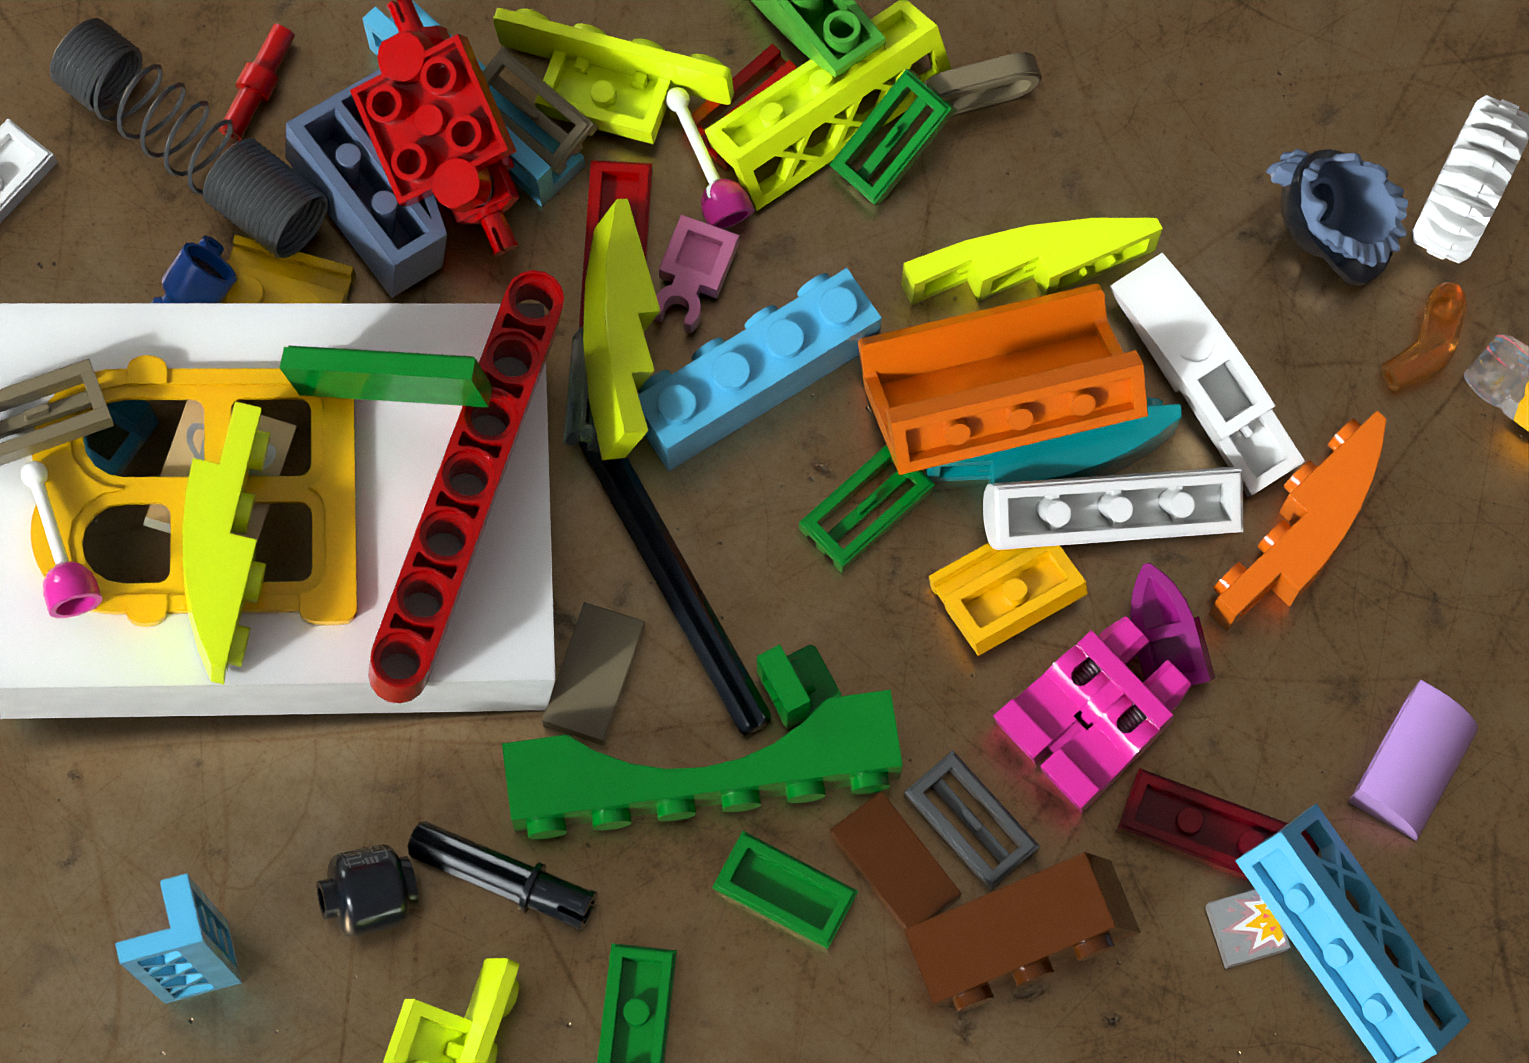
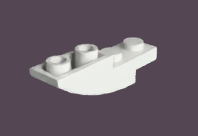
(1207, 371)

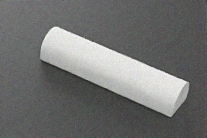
(1113, 508)

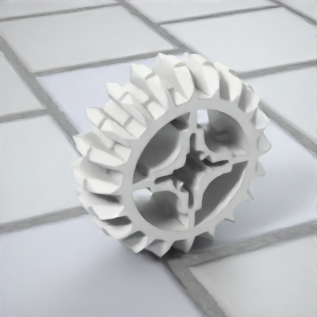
(1472, 179)

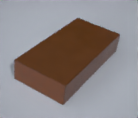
(894, 862)

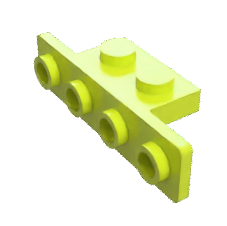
(610, 78)
(438, 1036)

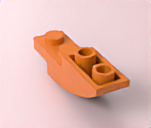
(1321, 510)

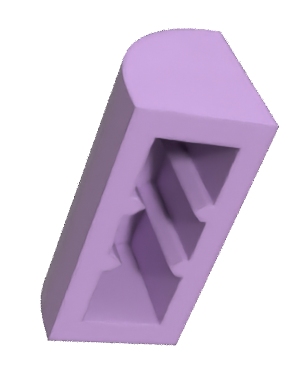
(1415, 760)

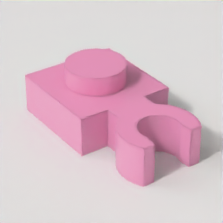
(695, 264)

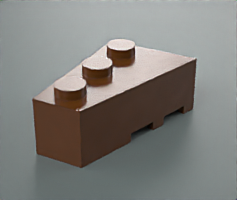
(1022, 931)

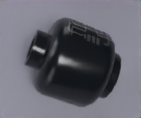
(368, 890)

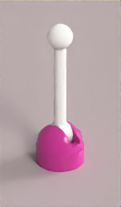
(724, 200)
(68, 586)

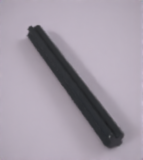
(681, 590)

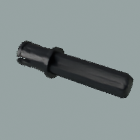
(502, 875)

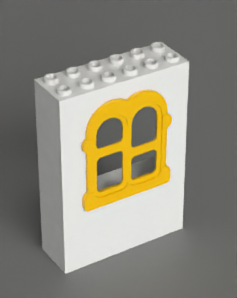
(365, 500)

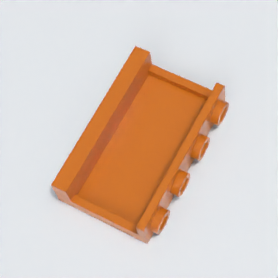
(1000, 379)

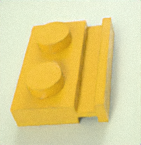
(285, 280)
(1006, 591)

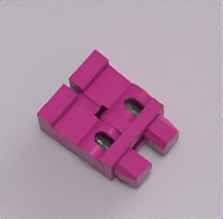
(1093, 759)

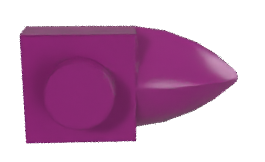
(1170, 627)

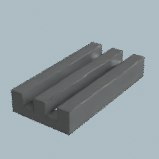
(956, 842)

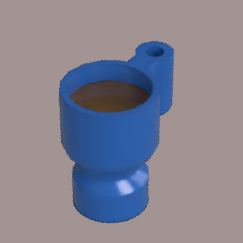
(197, 274)

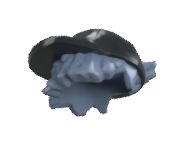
(1341, 210)

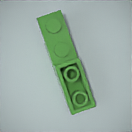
(827, 31)

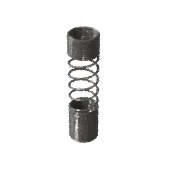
(244, 183)

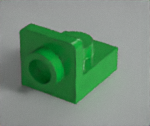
(795, 682)

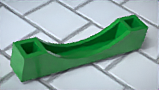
(567, 783)

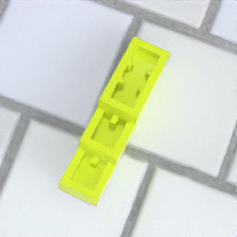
(1051, 253)
(616, 313)

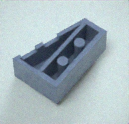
(339, 158)

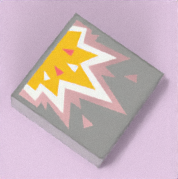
(1245, 929)

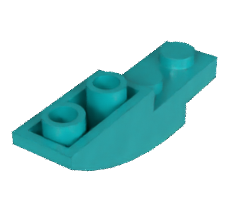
(1071, 456)

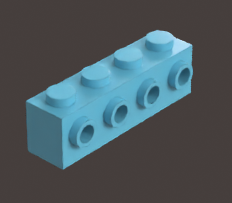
(757, 367)

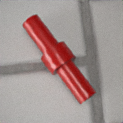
(257, 80)

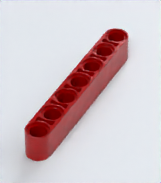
(461, 514)

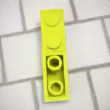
(216, 562)

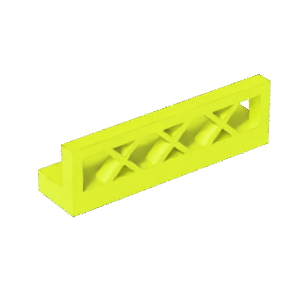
(788, 111)

